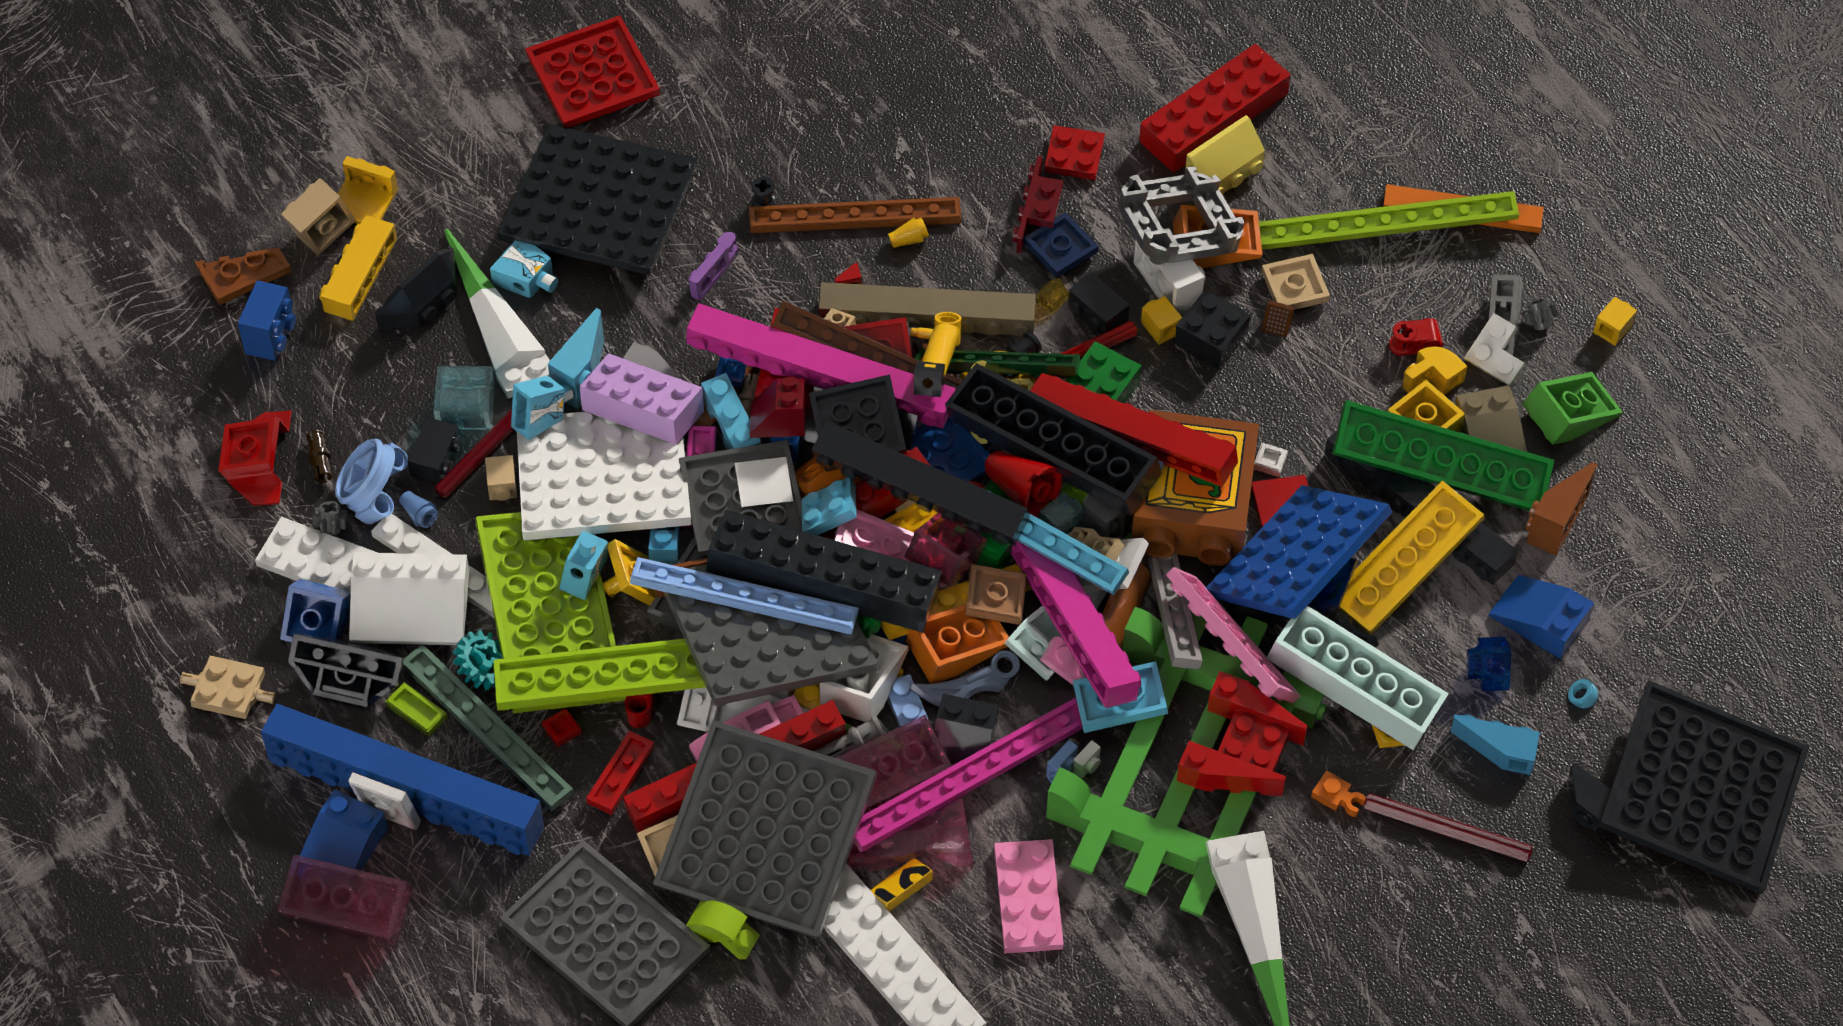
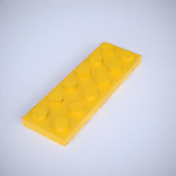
(1408, 556)

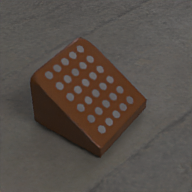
(1278, 318)

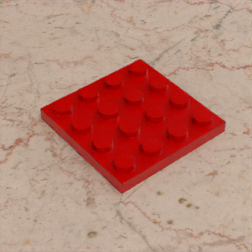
(592, 71)

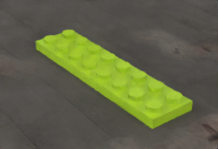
(595, 674)

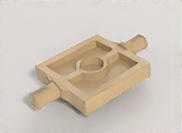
(227, 687)

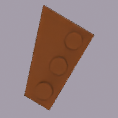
(238, 275)

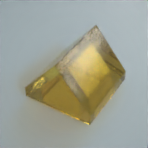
(1052, 295)

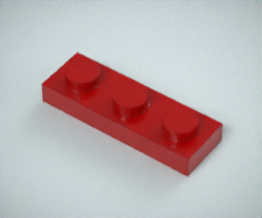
(620, 772)

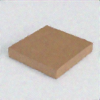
(995, 594)

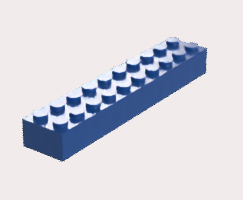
(434, 789)

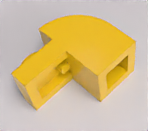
(1438, 366)

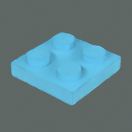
(829, 507)

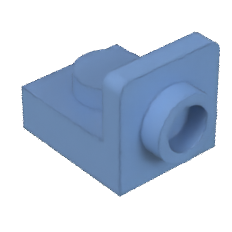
(1062, 759)

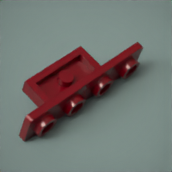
(1041, 203)

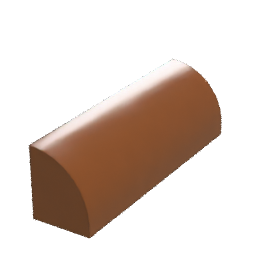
(1121, 605)

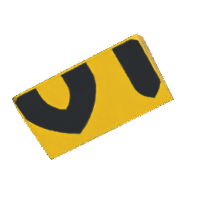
(902, 884)

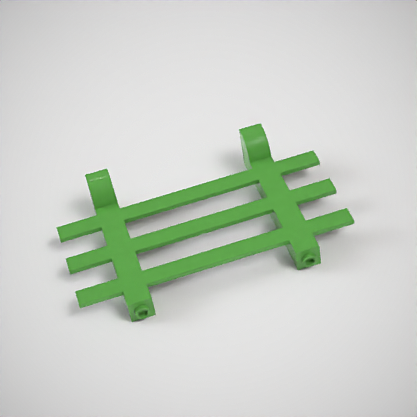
(1160, 838)

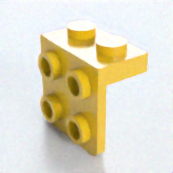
(367, 188)

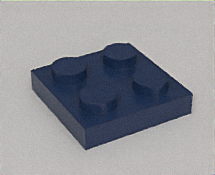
(1061, 246)

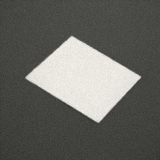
(763, 482)

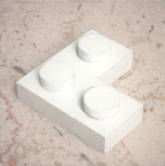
(1489, 354)

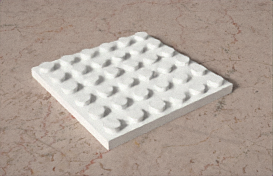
(599, 479)

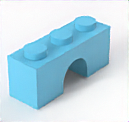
(726, 407)

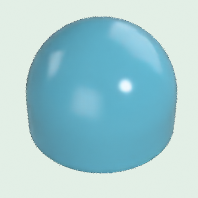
(1588, 699)

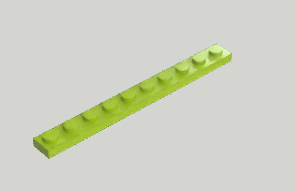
(1388, 220)

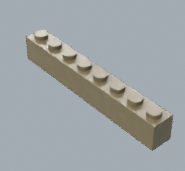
(979, 310)

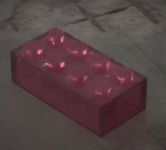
(901, 759)
(345, 899)

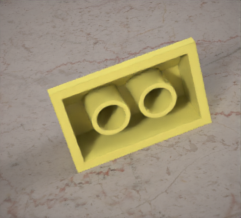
(1230, 155)

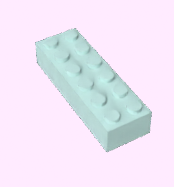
(1357, 676)

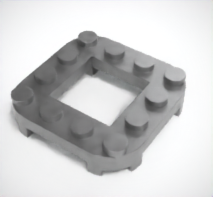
(1160, 243)

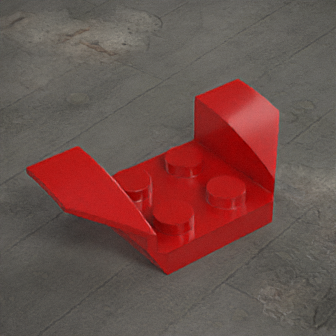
(250, 455)

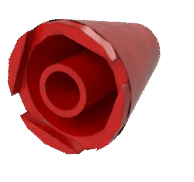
(1024, 480)

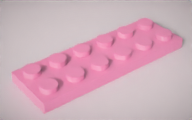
(1236, 640)

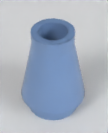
(420, 510)

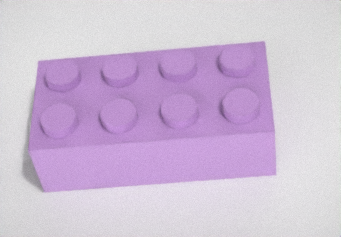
(642, 398)

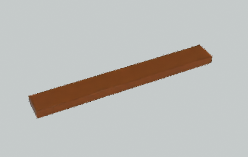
(853, 214)

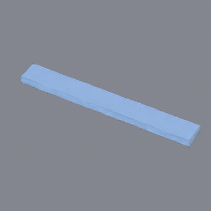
(744, 595)

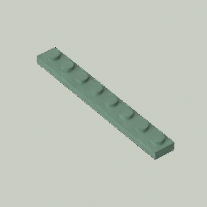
(487, 728)

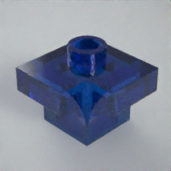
(1490, 663)

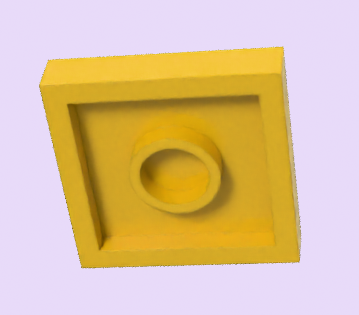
(623, 562)

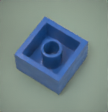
(266, 320)

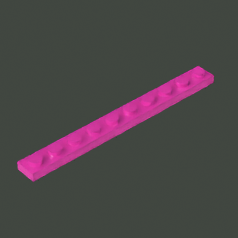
(968, 775)

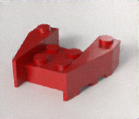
(1250, 745)

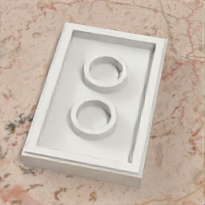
(386, 799)

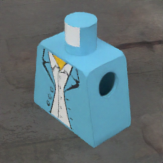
(523, 270)
(538, 405)
(589, 556)

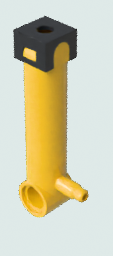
(943, 339)

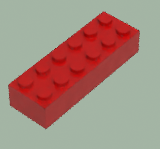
(1234, 90)

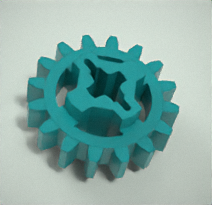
(477, 657)

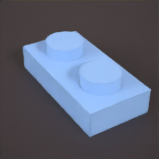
(904, 702)

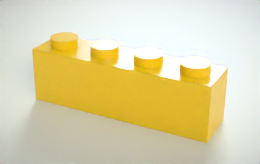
(358, 267)

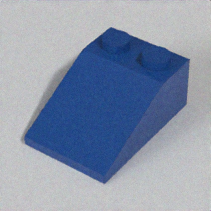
(1543, 613)
(345, 832)

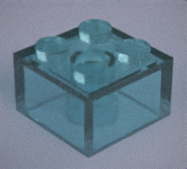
(465, 396)

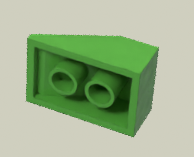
(1570, 407)

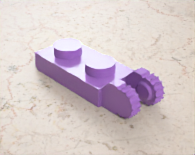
(713, 266)

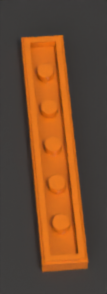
(1529, 216)

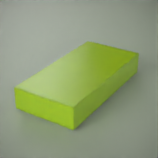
(416, 709)

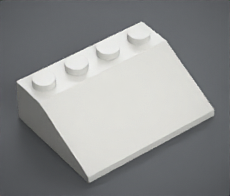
(408, 598)

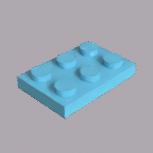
(1149, 702)

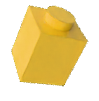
(1160, 319)
(1615, 321)

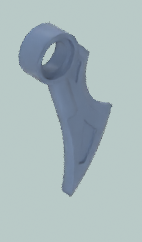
(966, 686)

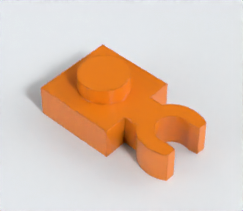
(1335, 792)

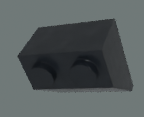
(965, 726)

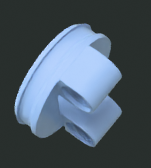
(365, 477)

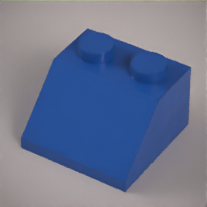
(315, 610)

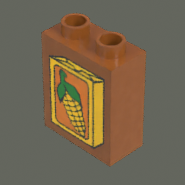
(1193, 514)

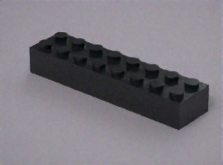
(1052, 435)
(824, 569)

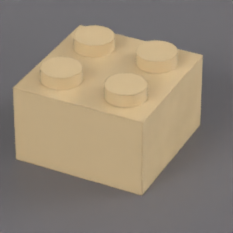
(318, 216)

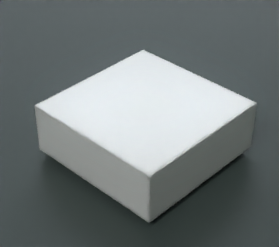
(1270, 459)

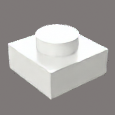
(1087, 760)

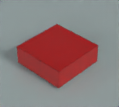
(561, 727)

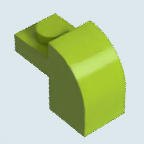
(723, 924)

